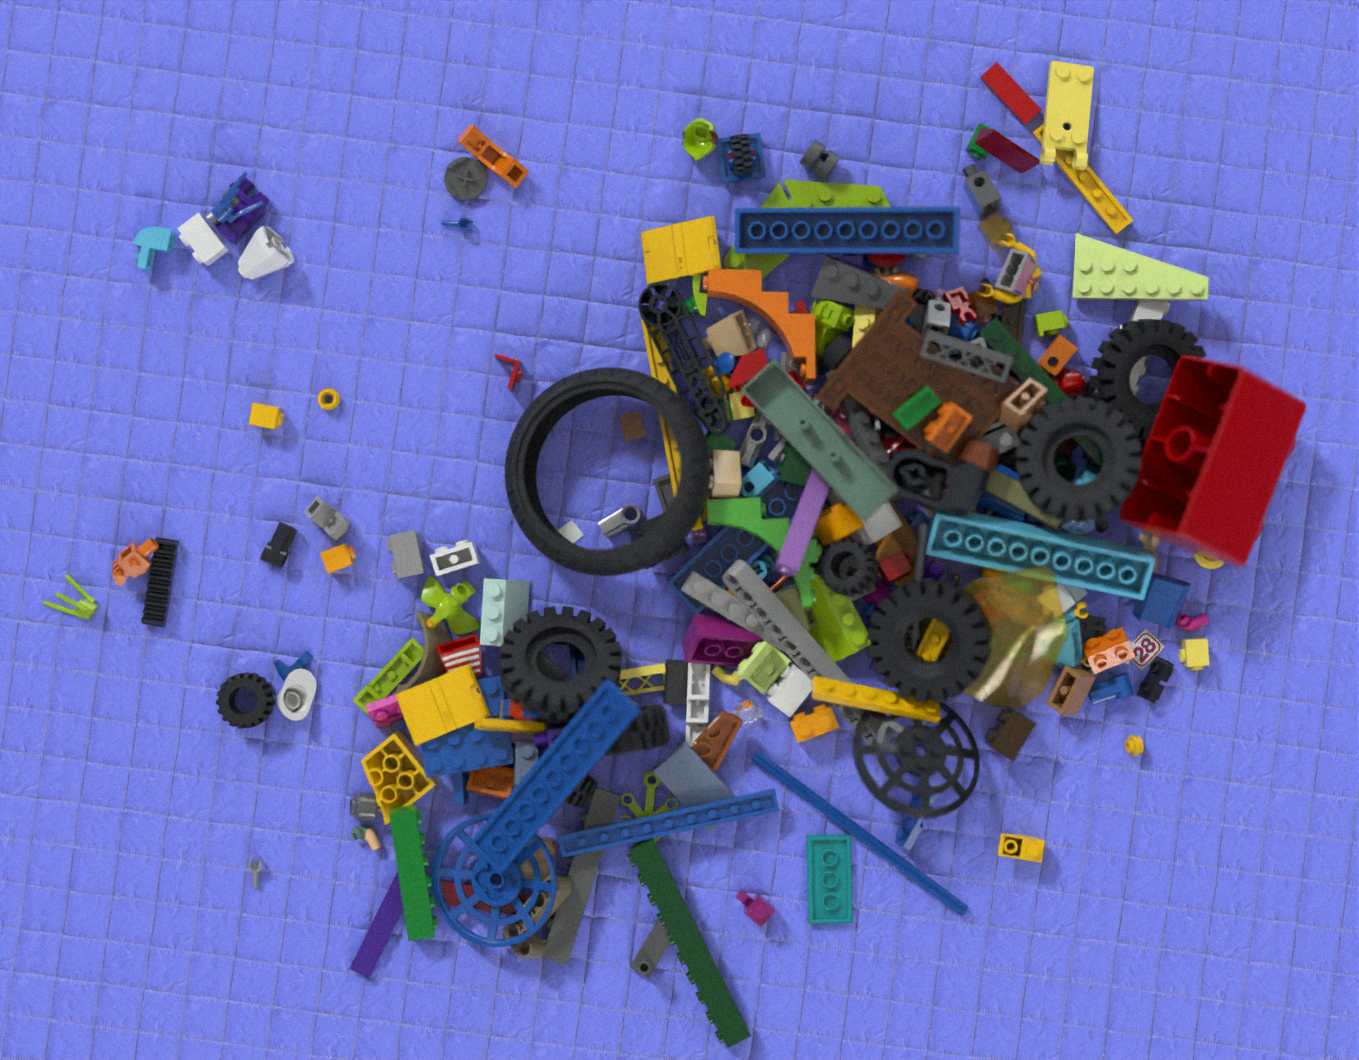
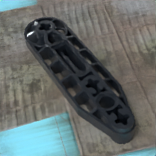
(692, 368)

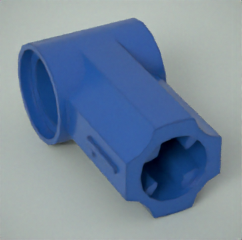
(1114, 688)

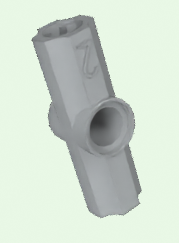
(751, 448)

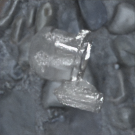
(760, 330)

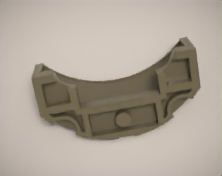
(431, 664)

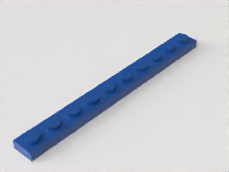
(668, 822)

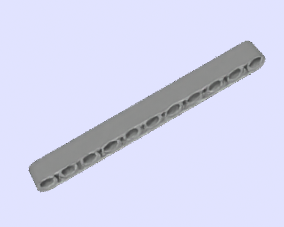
(794, 640)

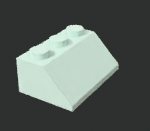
(502, 606)

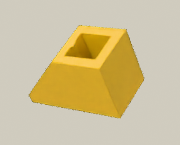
(1021, 847)

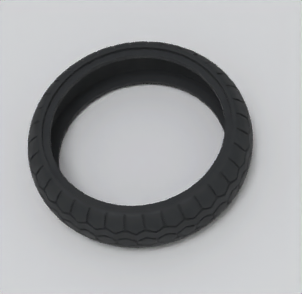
(525, 451)

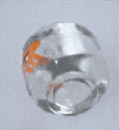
(749, 712)

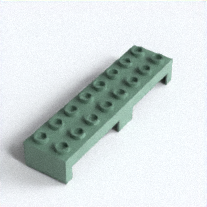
(819, 441)

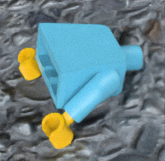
(1072, 650)

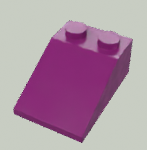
(717, 642)

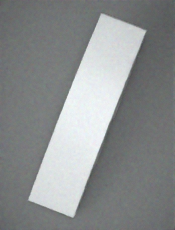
(697, 700)

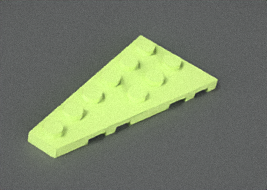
(1119, 274)

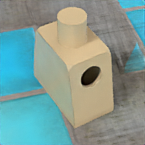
(731, 336)

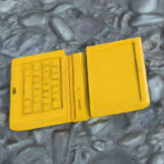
(680, 250)
(442, 705)

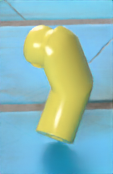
(724, 677)

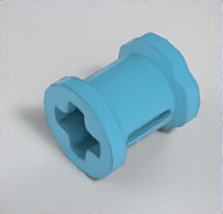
(763, 566)

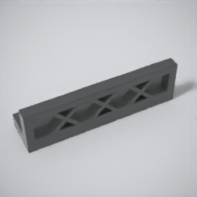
(968, 347)

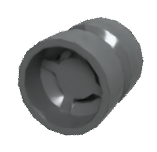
(814, 154)

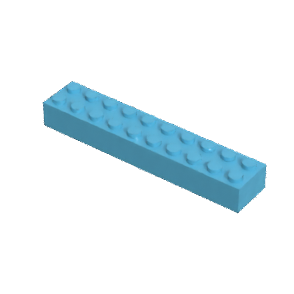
(1022, 546)

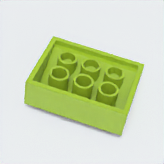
(839, 624)

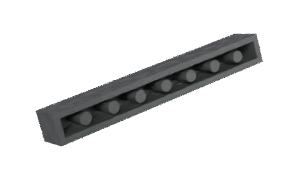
(582, 874)

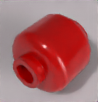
(1070, 382)

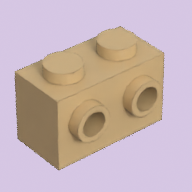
(725, 474)

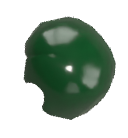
(1064, 467)

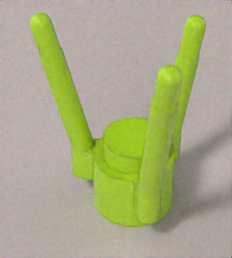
(84, 608)

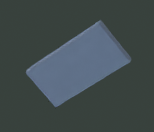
(691, 778)

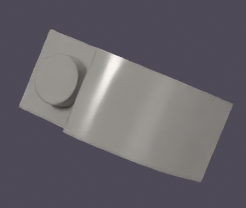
(327, 517)

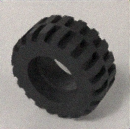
(645, 732)

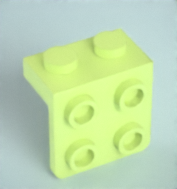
(763, 666)

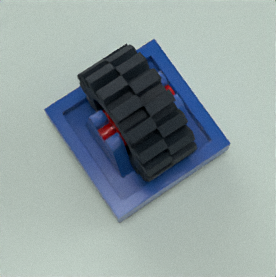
(741, 157)

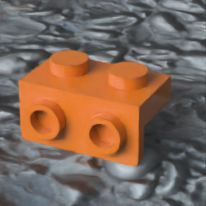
(947, 427)
(1108, 650)
(492, 781)

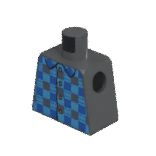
(981, 192)

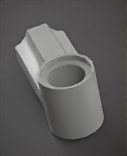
(617, 521)

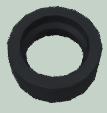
(835, 353)

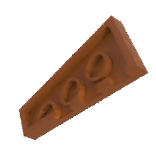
(717, 738)

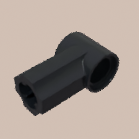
(277, 549)

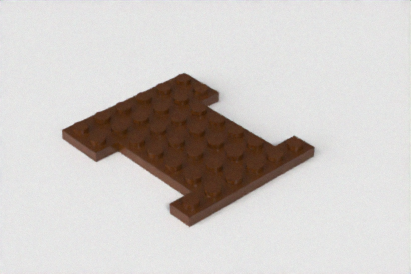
(888, 371)

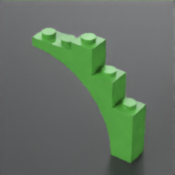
(746, 515)

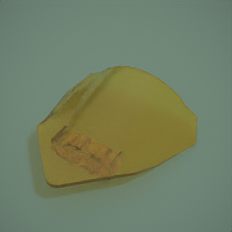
(1026, 635)

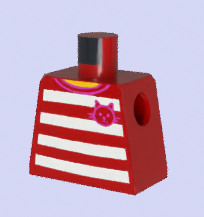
(461, 653)

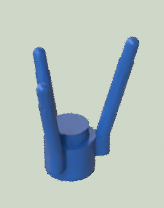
(223, 209)

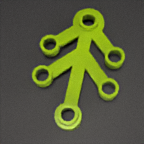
(649, 801)

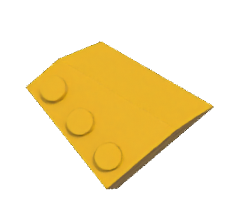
(396, 773)

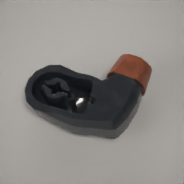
(941, 485)

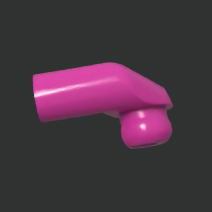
(1191, 624)

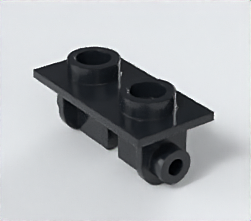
(1092, 626)
(1159, 670)

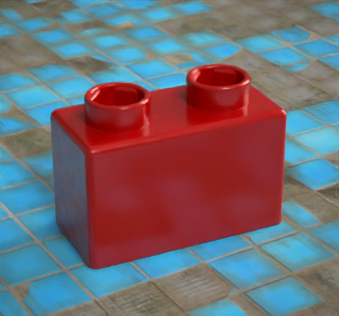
(1213, 459)

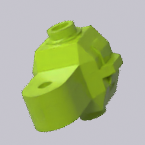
(830, 321)

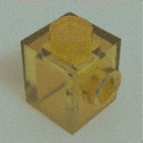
(993, 228)

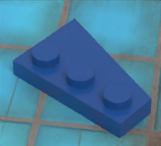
(911, 827)

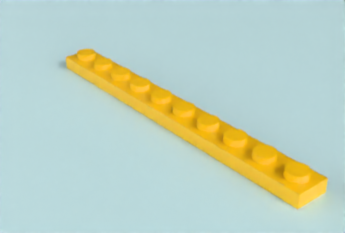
(660, 372)

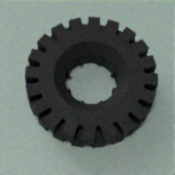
(907, 670)

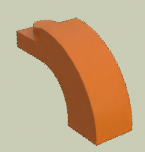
(492, 156)

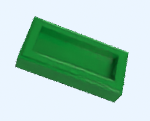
(916, 407)

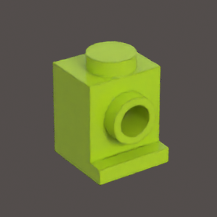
(1050, 323)

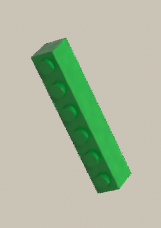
(411, 872)

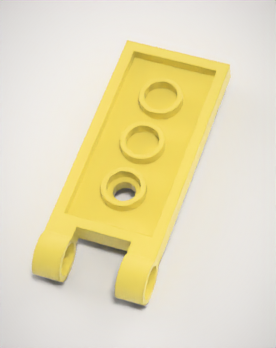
(1070, 103)

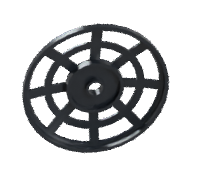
(915, 764)

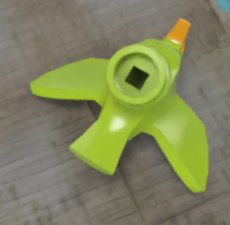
(449, 606)

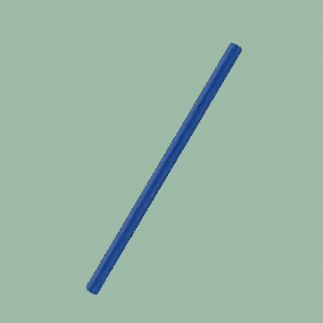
(860, 833)

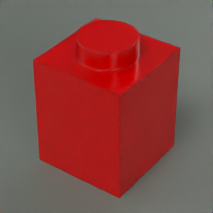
(895, 567)

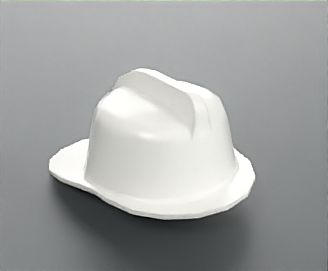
(297, 694)

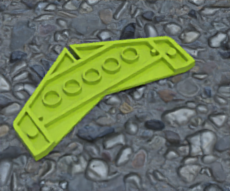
(806, 195)

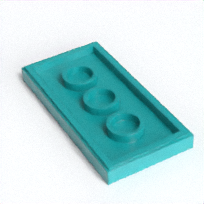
(829, 879)

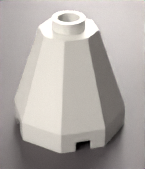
(264, 254)

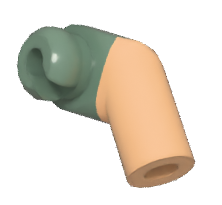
(368, 834)

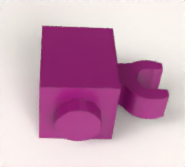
(756, 908)

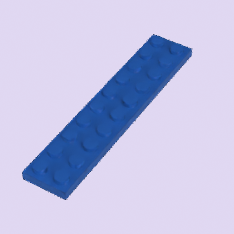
(555, 776)

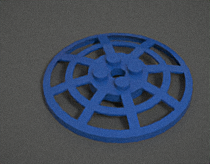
(488, 891)

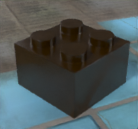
(1009, 733)

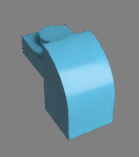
(152, 240)

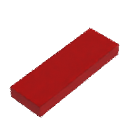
(1010, 93)

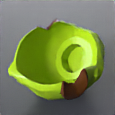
(699, 138)

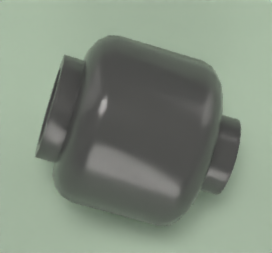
(364, 807)

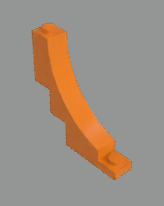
(794, 329)

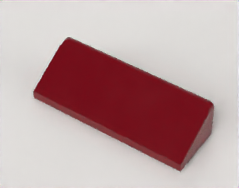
(1006, 150)

